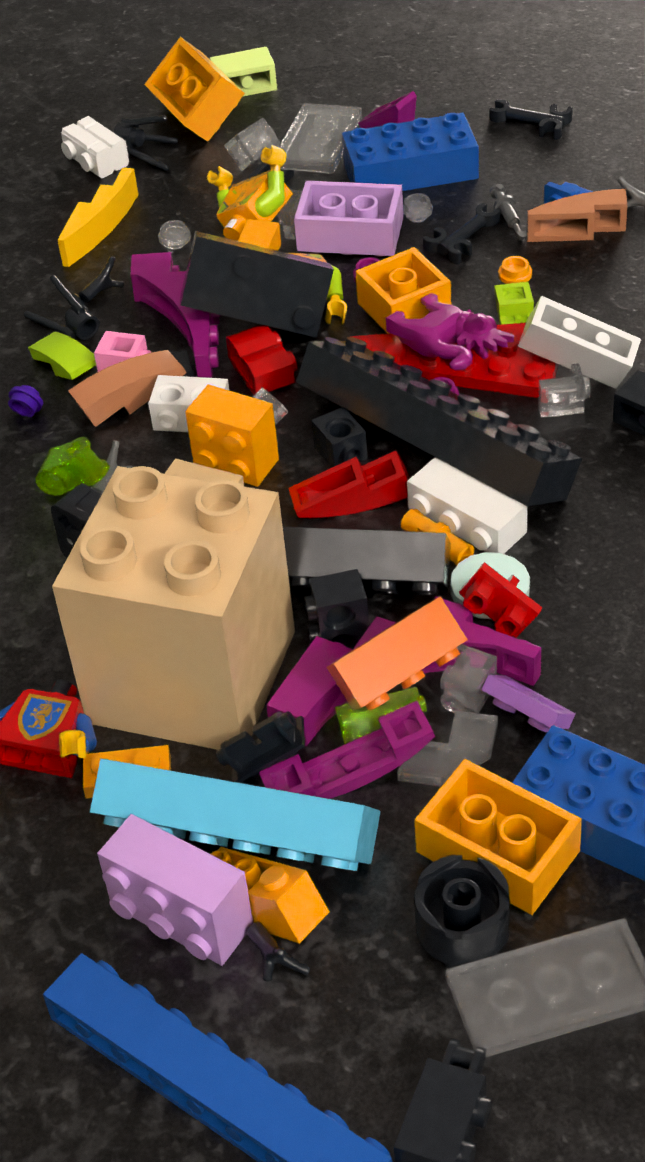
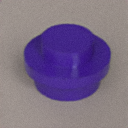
(25, 400)

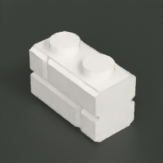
(94, 147)

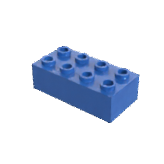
(413, 152)
(597, 787)

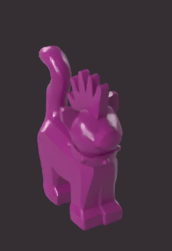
(446, 326)

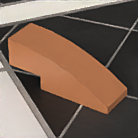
(578, 216)
(123, 385)

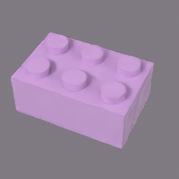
(349, 218)
(176, 889)

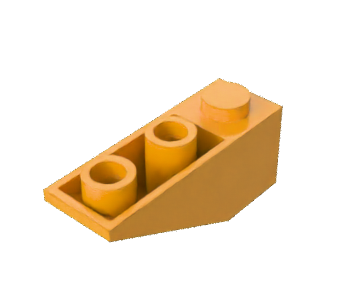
(279, 895)

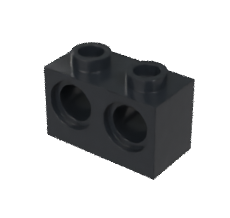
(337, 608)

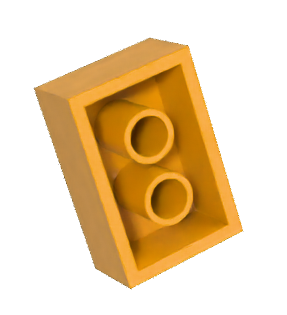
(194, 89)
(504, 824)

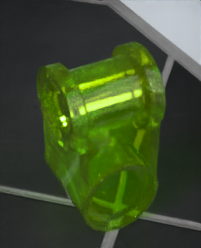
(69, 467)

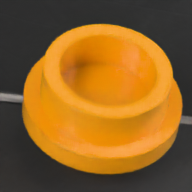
(515, 270)

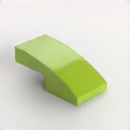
(513, 302)
(64, 354)

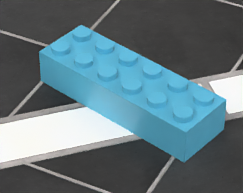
(244, 812)

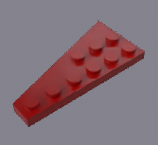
(504, 371)

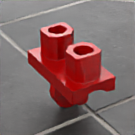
(500, 600)

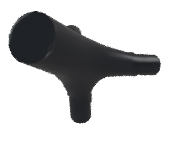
(101, 282)
(273, 952)

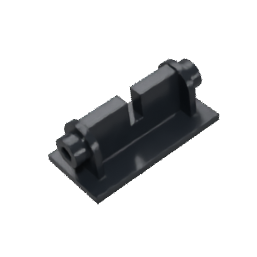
(278, 739)

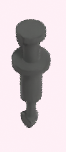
(506, 205)

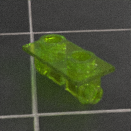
(363, 721)

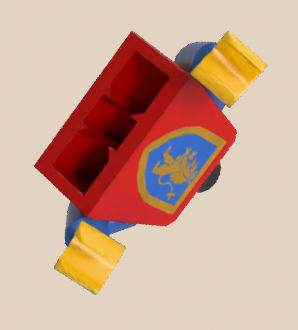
(46, 731)

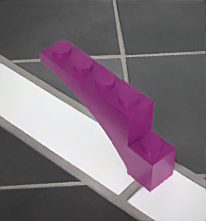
(160, 286)

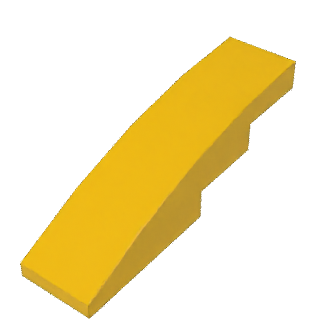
(97, 219)

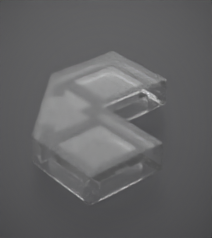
(470, 739)

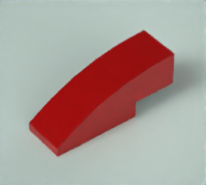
(351, 488)

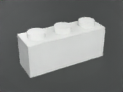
(576, 338)
(467, 506)

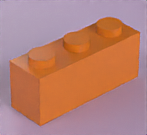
(398, 655)

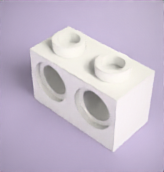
(172, 398)

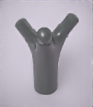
(637, 197)
(112, 461)

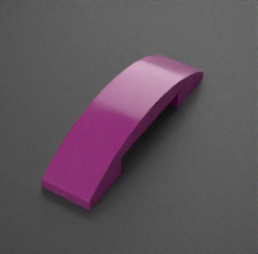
(357, 762)

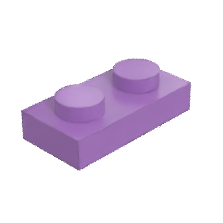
(514, 696)

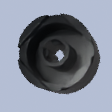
(462, 910)

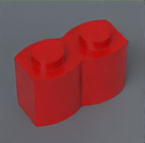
(261, 358)

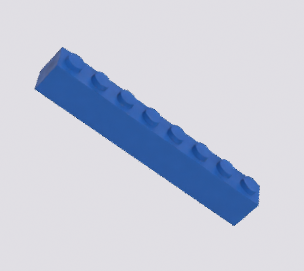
(199, 1071)

